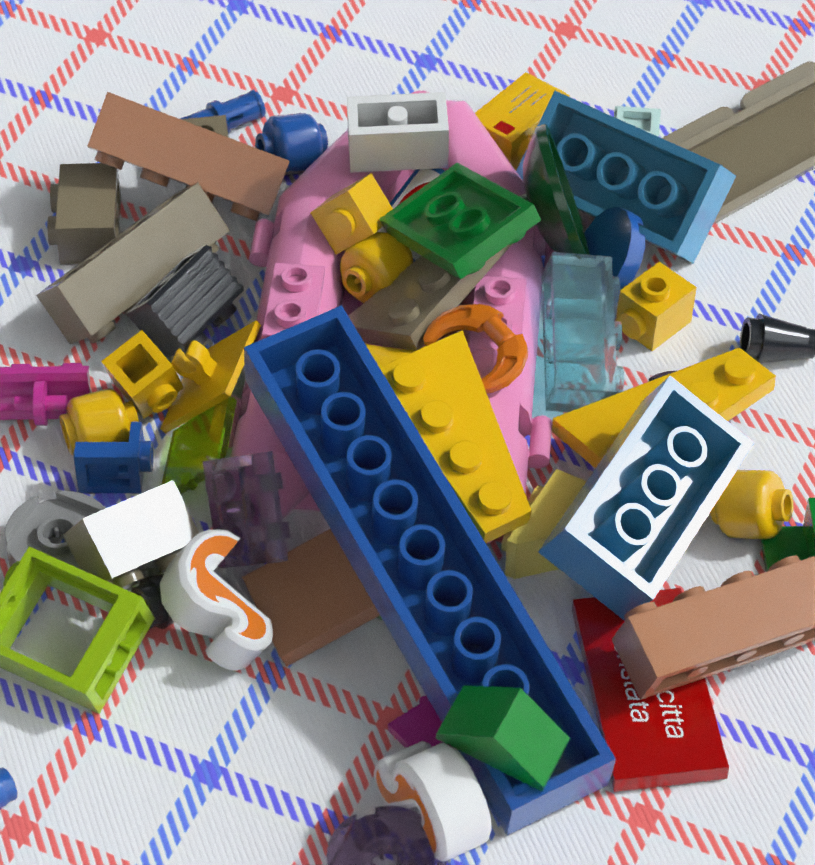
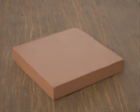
(310, 597)

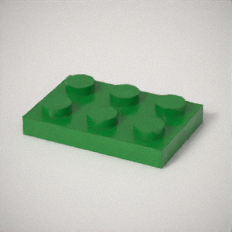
(460, 220)

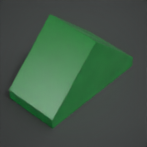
(505, 732)

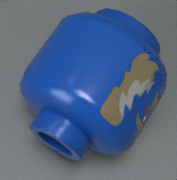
(293, 138)

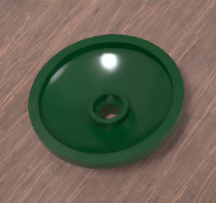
(551, 194)

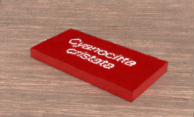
(654, 739)

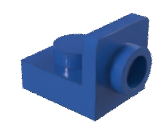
(114, 465)

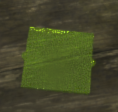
(197, 441)

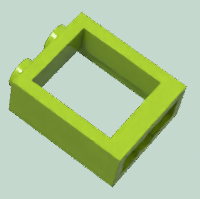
(109, 650)

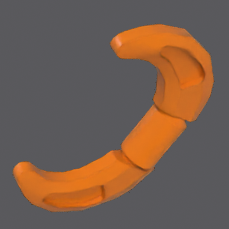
(478, 317)

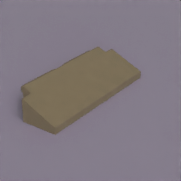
(764, 142)

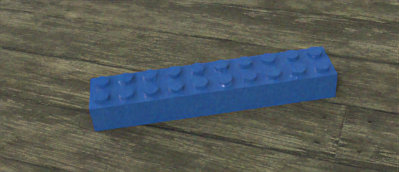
(417, 549)

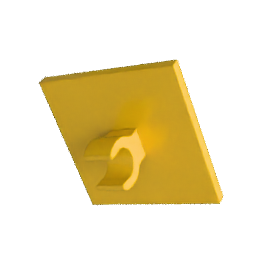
(208, 375)

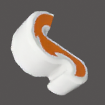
(210, 606)
(443, 790)

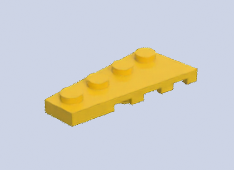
(723, 382)
(458, 425)

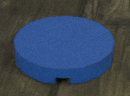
(618, 236)

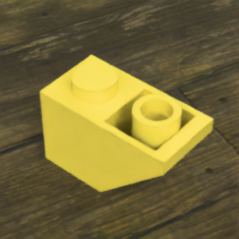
(547, 508)

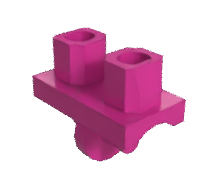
(40, 391)

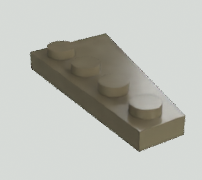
(406, 308)

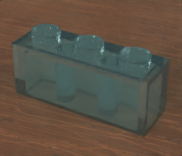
(580, 331)

